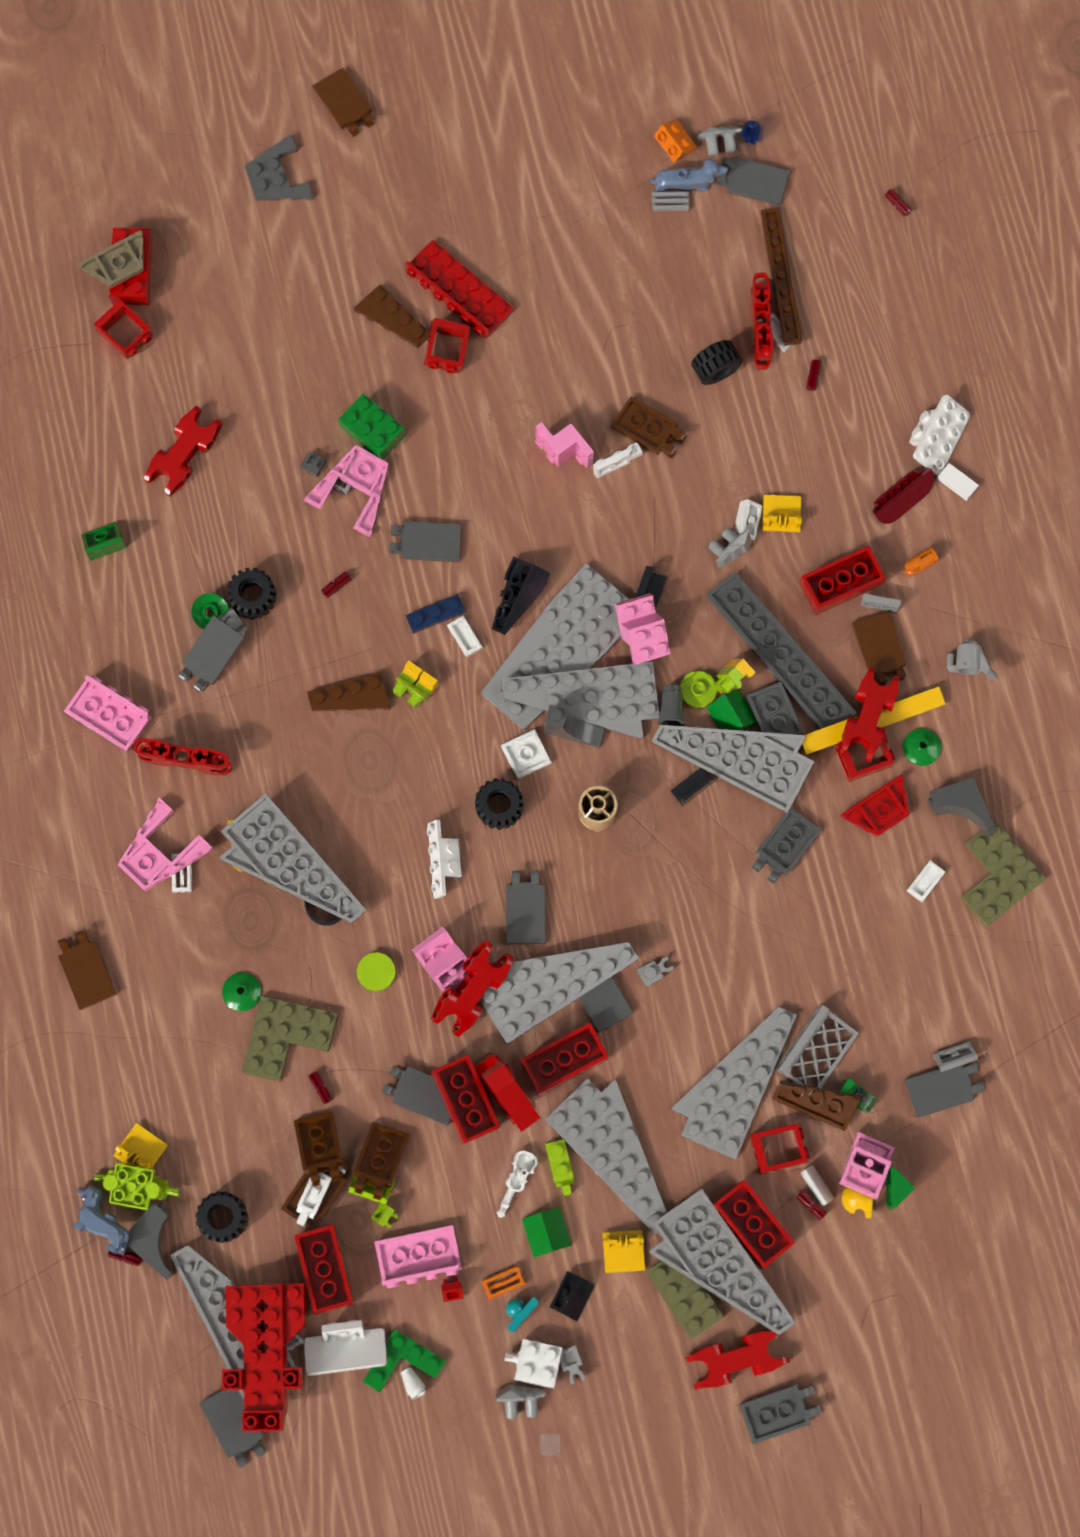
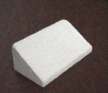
(748, 518)
(817, 1185)

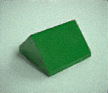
(103, 541)
(732, 712)
(896, 1189)
(546, 1232)

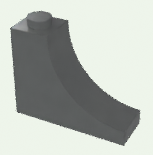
(563, 724)
(962, 800)
(146, 1238)

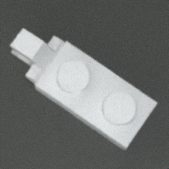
(617, 460)
(312, 1199)

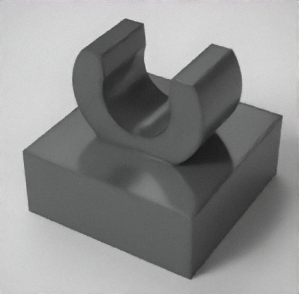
(313, 464)

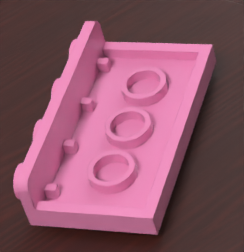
(108, 713)
(418, 1256)

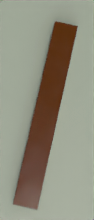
(781, 277)

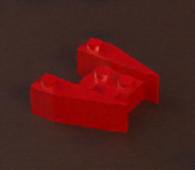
(506, 1091)

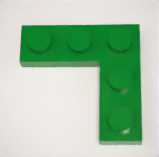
(403, 1347)

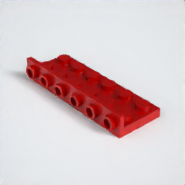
(459, 289)

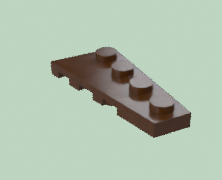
(386, 311)

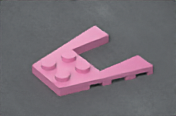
(362, 472)
(146, 863)

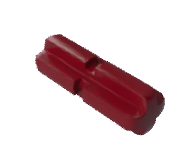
(895, 200)
(813, 375)
(338, 582)
(319, 1085)
(813, 1207)
(128, 1257)

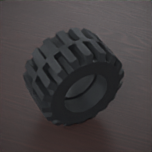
(716, 362)
(247, 579)
(499, 787)
(204, 1217)

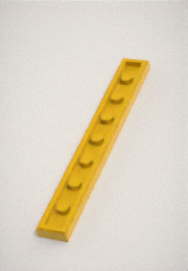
(901, 710)

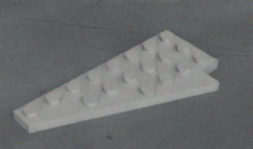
(602, 696)
(751, 760)
(278, 854)
(550, 983)
(729, 1095)
(605, 1138)
(708, 1253)
(207, 1291)

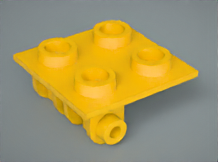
(782, 513)
(140, 1148)
(623, 1251)

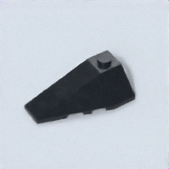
(522, 587)

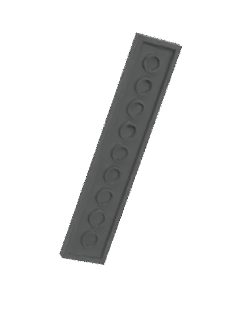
(779, 652)

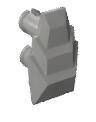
(711, 135)
(737, 546)
(511, 1394)

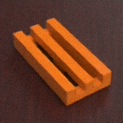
(518, 1276)

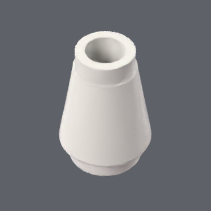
(413, 1384)

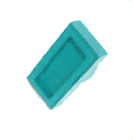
(516, 1309)

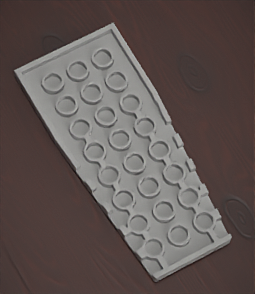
(567, 636)

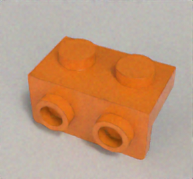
(674, 140)

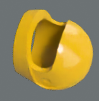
(854, 1200)

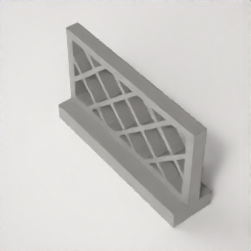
(805, 1037)

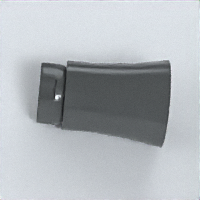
(672, 706)

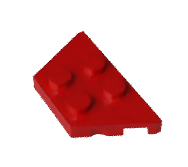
(880, 809)

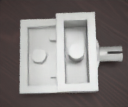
(536, 1363)

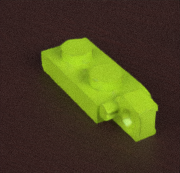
(560, 1165)

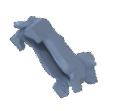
(688, 177)
(101, 1224)

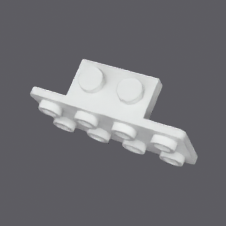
(939, 433)
(345, 1348)

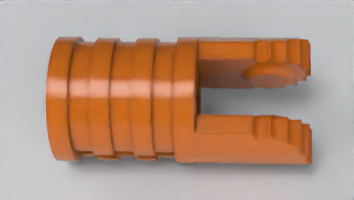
(921, 562)

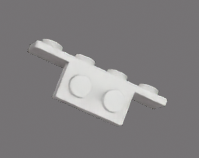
(444, 858)

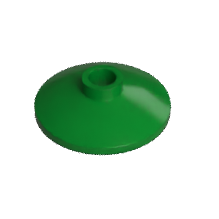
(204, 602)
(919, 755)
(243, 1001)

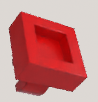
(452, 1291)

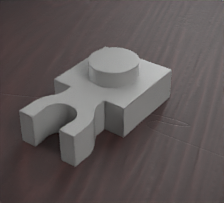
(652, 973)
(570, 1361)

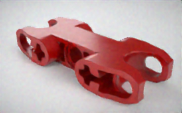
(760, 309)
(181, 453)
(865, 727)
(167, 754)
(479, 977)
(722, 1363)

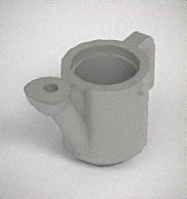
(970, 660)

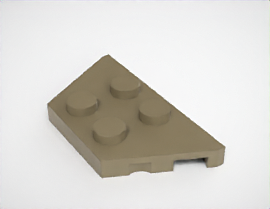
(117, 261)

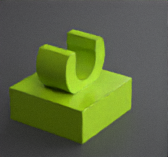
(383, 1214)

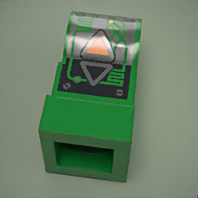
(866, 1101)

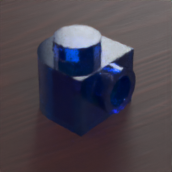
(752, 132)

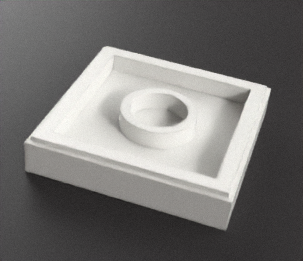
(526, 754)

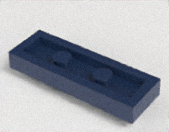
(435, 614)

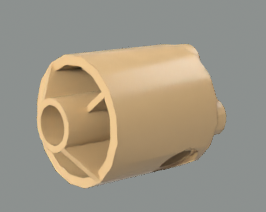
(597, 808)

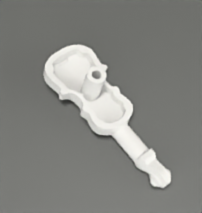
(523, 1164)

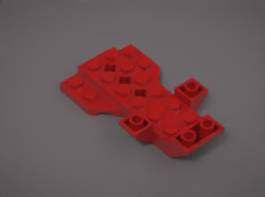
(264, 1373)

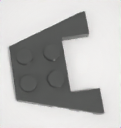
(268, 176)

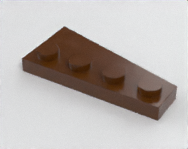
(351, 695)
(823, 1104)

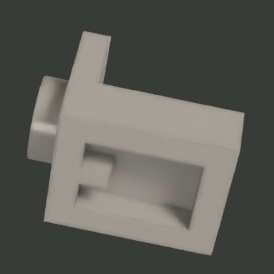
(233, 621)

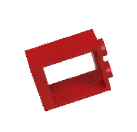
(107, 320)
(452, 329)
(849, 767)
(759, 1152)

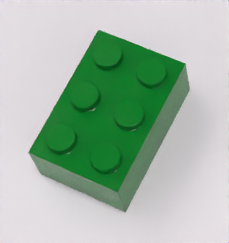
(371, 427)

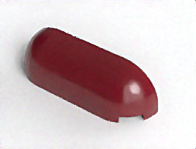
(903, 495)

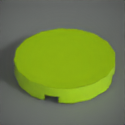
(698, 689)
(376, 972)

